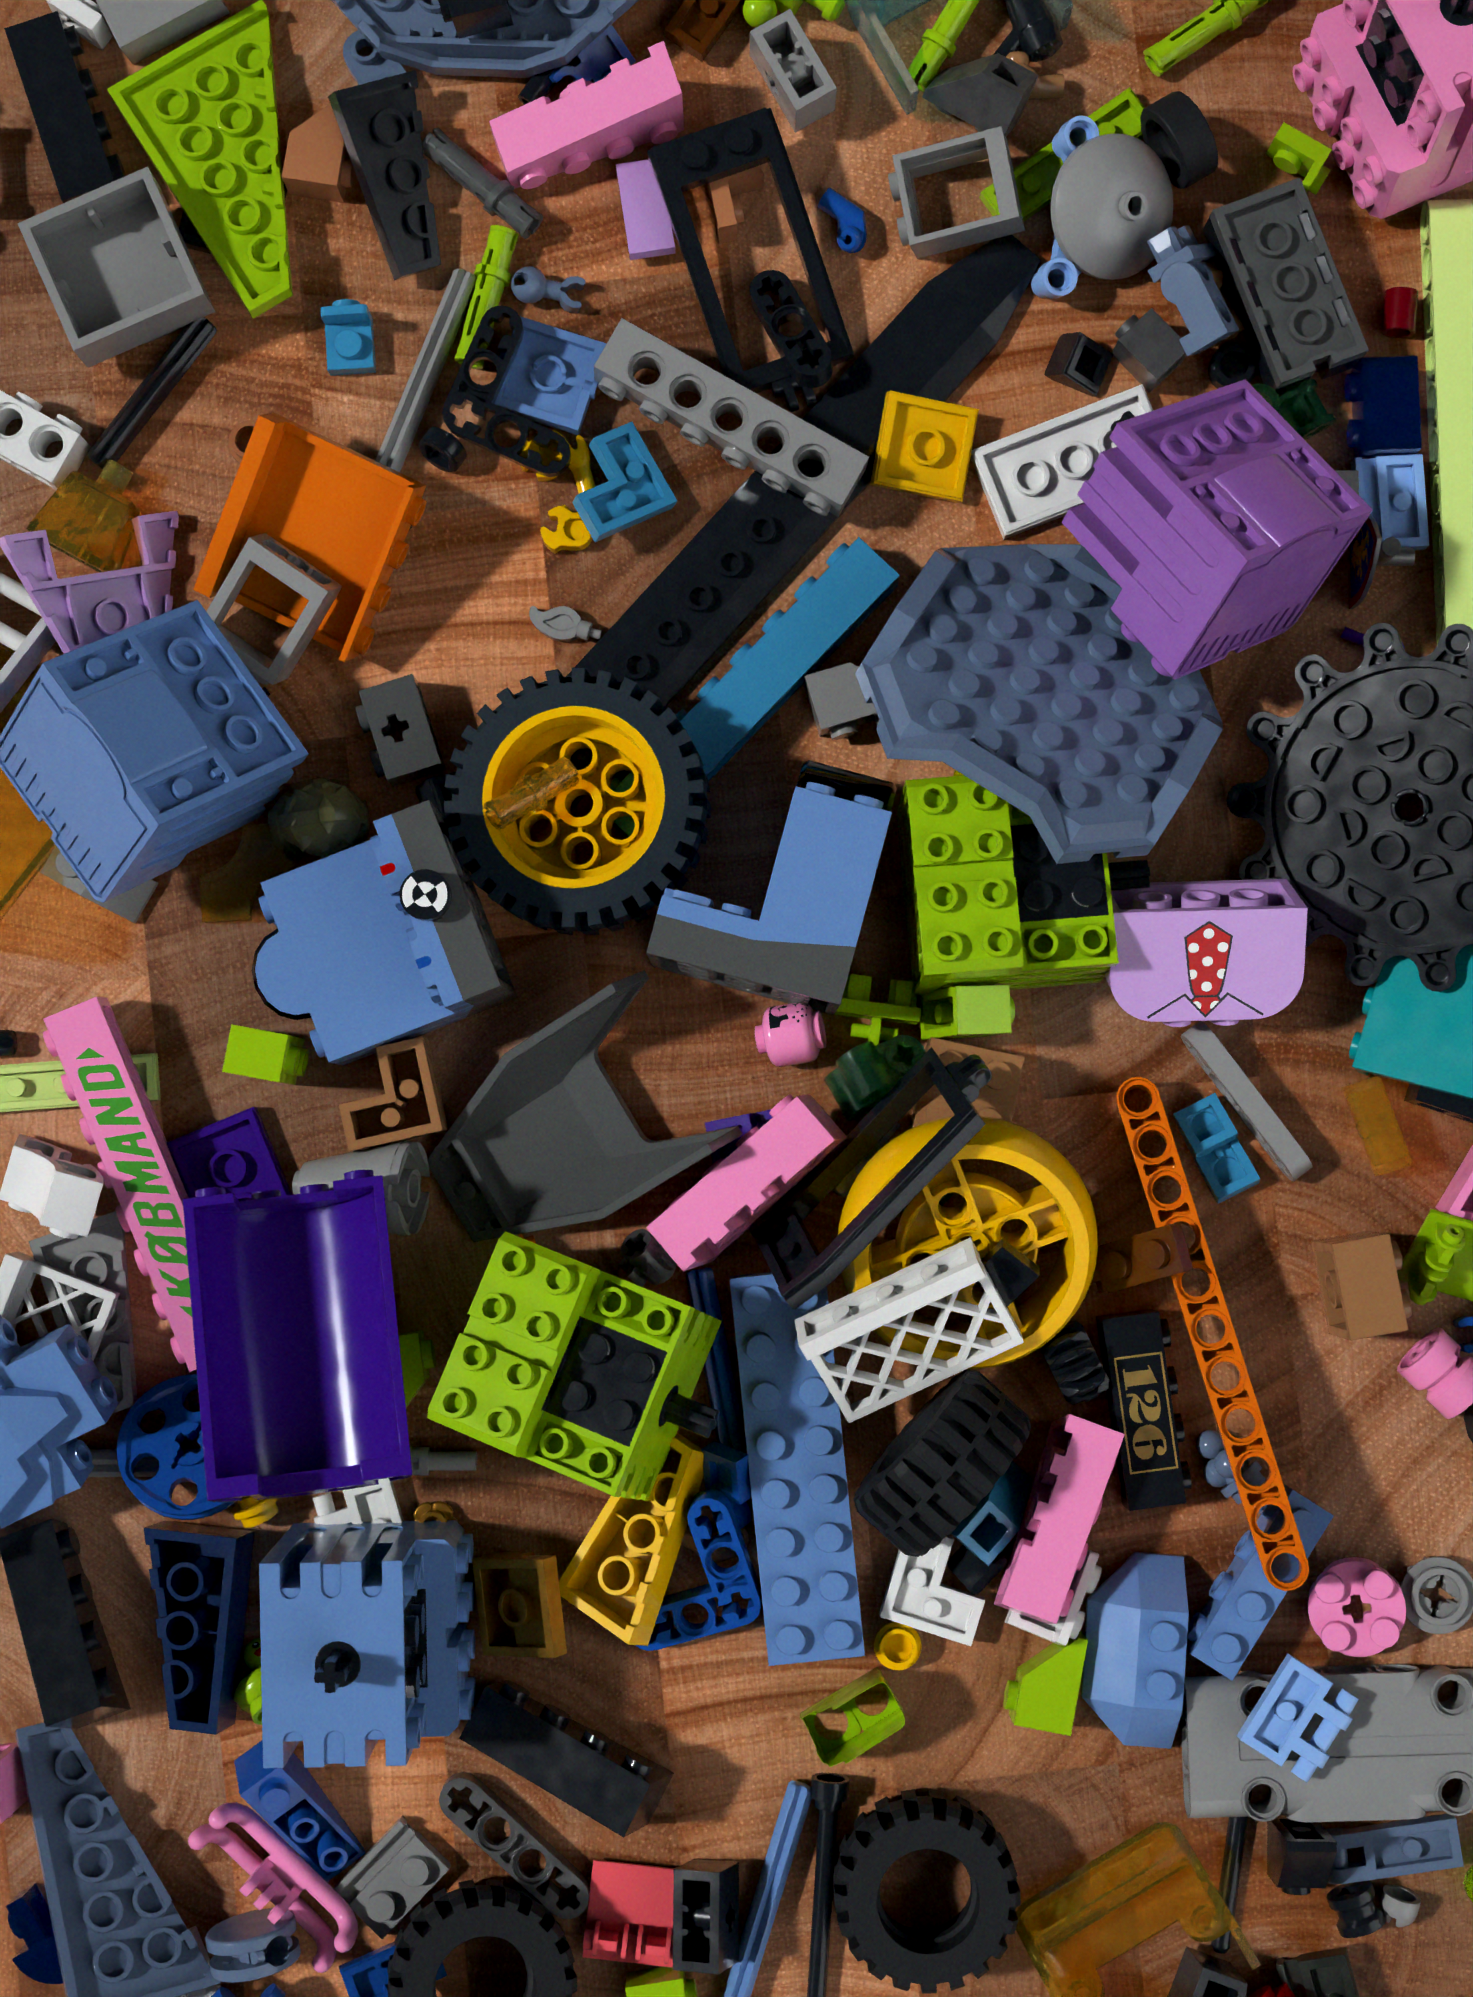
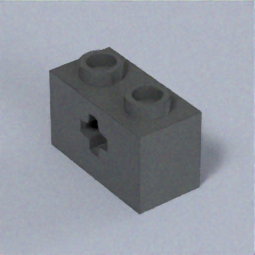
(403, 703)

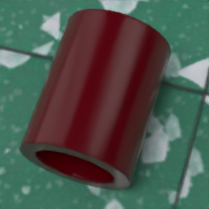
(1400, 312)

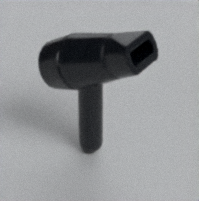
(1032, 30)

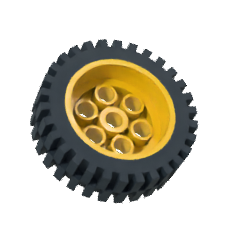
(624, 733)

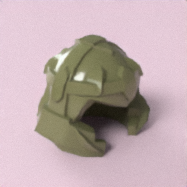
(318, 819)

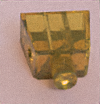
(90, 518)

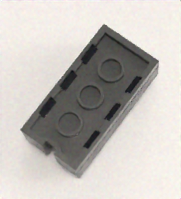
(1285, 286)

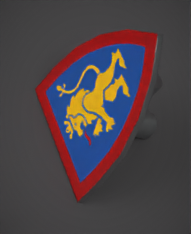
(1368, 552)

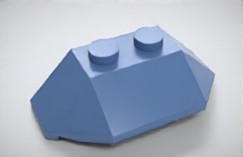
(1138, 1649)

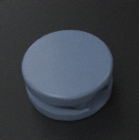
(251, 1946)

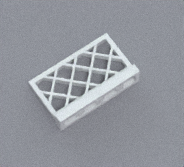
(16, 1279)
(898, 1297)

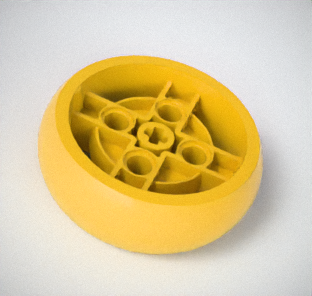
(1049, 1212)

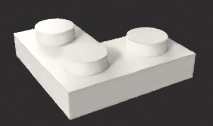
(922, 1602)

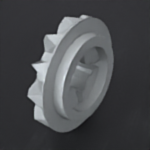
(1447, 1614)

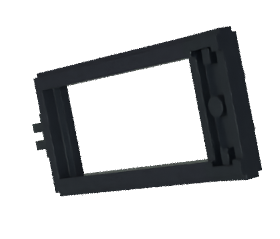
(719, 154)
(782, 1233)

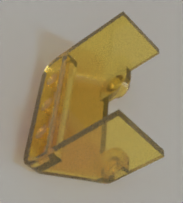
(1117, 1906)

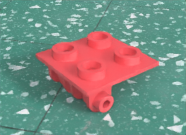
(630, 1914)

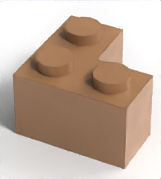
(410, 1102)

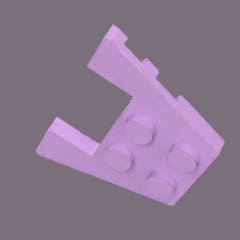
(98, 603)

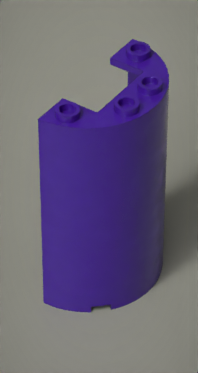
(296, 1340)

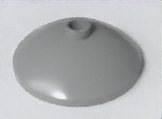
(1092, 205)

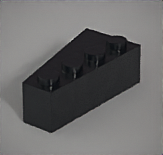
(61, 1627)
(566, 1758)

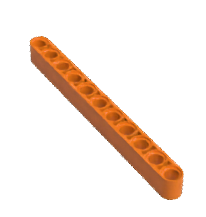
(1210, 1354)

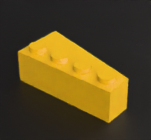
(633, 1548)

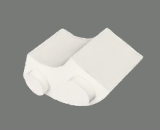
(52, 1187)

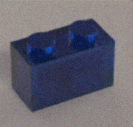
(1384, 407)

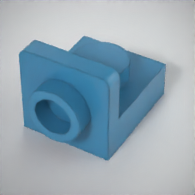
(349, 338)

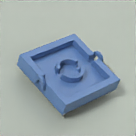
(551, 377)

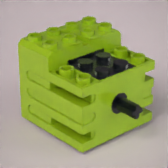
(991, 898)
(576, 1369)

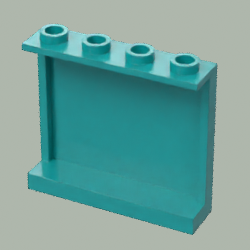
(1418, 1031)

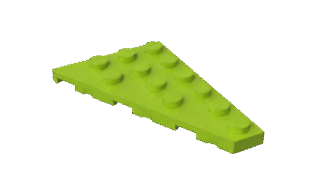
(216, 142)

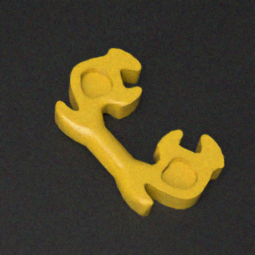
(571, 530)

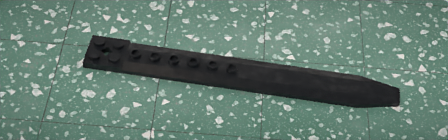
(767, 532)

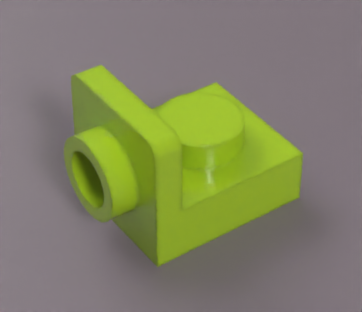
(1300, 154)

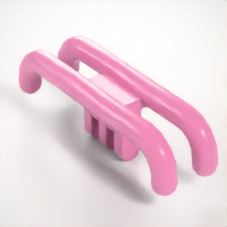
(280, 1879)

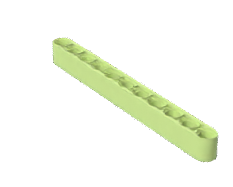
(1448, 340)

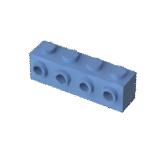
(1243, 1597)

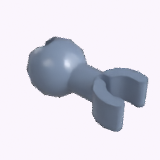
(536, 287)

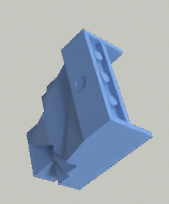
(46, 1402)

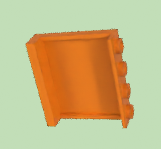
(329, 510)

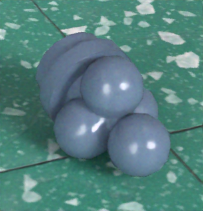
(1218, 1471)

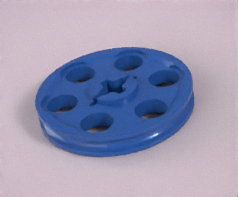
(165, 1446)

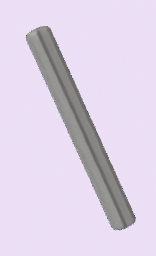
(427, 369)

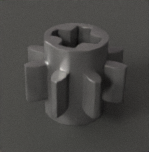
(645, 1259)

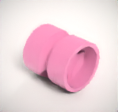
(1439, 1369)

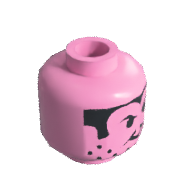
(791, 1034)

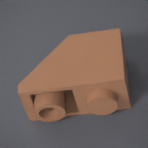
(318, 159)

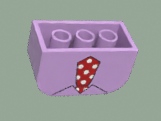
(1208, 950)

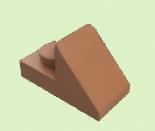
(727, 203)

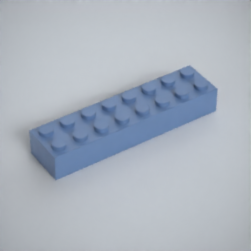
(795, 1481)

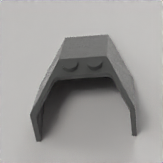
(552, 1134)

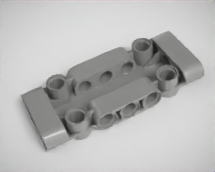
(1378, 1769)

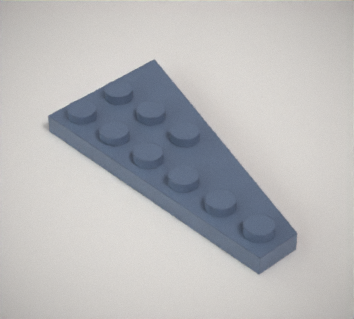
(103, 1896)

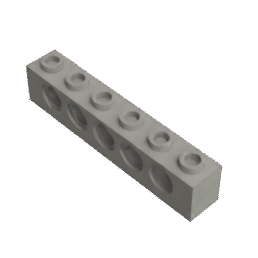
(636, 349)

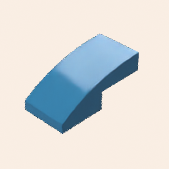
(1216, 1148)

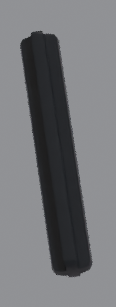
(152, 392)

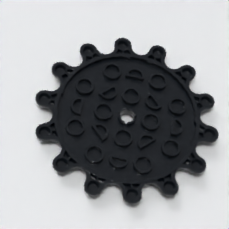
(1337, 794)

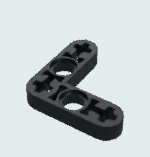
(484, 396)

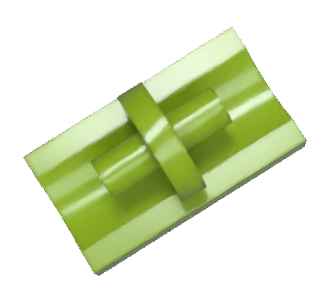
(899, 1007)

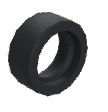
(1180, 138)

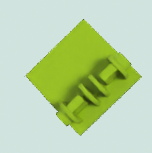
(1440, 1259)

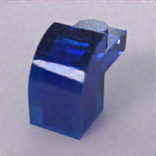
(31, 1920)

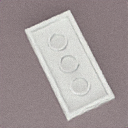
(1041, 469)

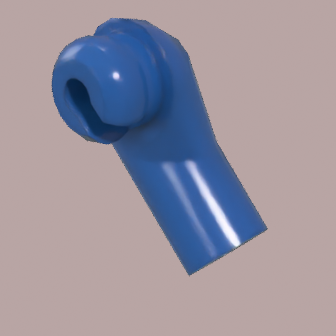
(850, 220)

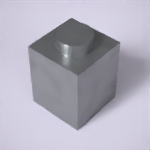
(1148, 349)

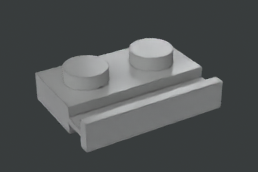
(392, 1877)

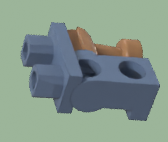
(1194, 287)

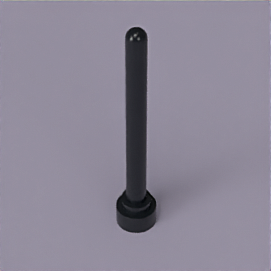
(829, 1793)

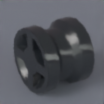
(1356, 1909)

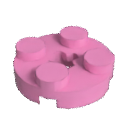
(1342, 1632)

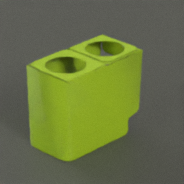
(875, 1727)

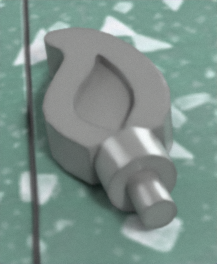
(562, 624)

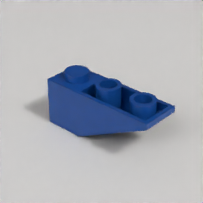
(298, 1812)

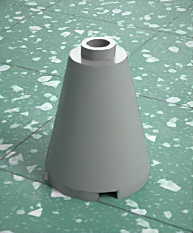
(401, 1170)

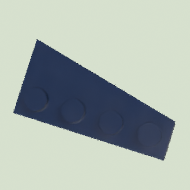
(202, 1611)

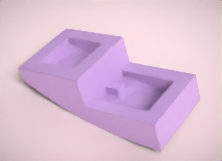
(644, 211)

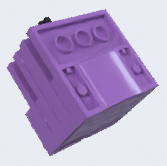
(1213, 525)

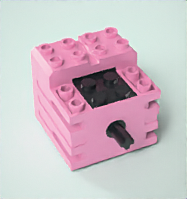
(1397, 95)

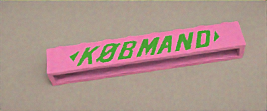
(132, 1154)

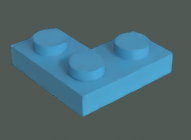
(633, 488)

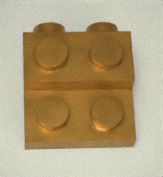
(519, 1605)

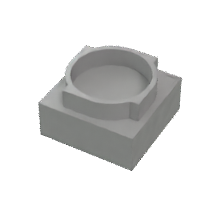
(116, 267)

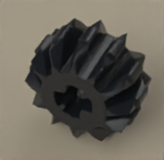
(1075, 1364)

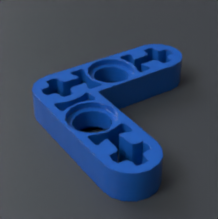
(721, 1580)

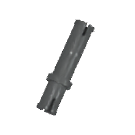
(495, 194)

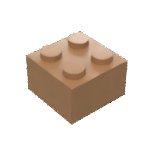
(995, 1098)
(1361, 1285)

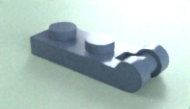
(1396, 1849)

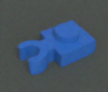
(595, 58)
(728, 1472)

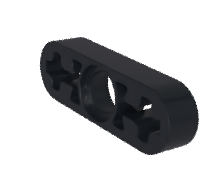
(791, 347)

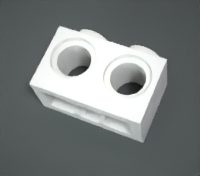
(28, 446)

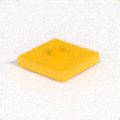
(924, 447)

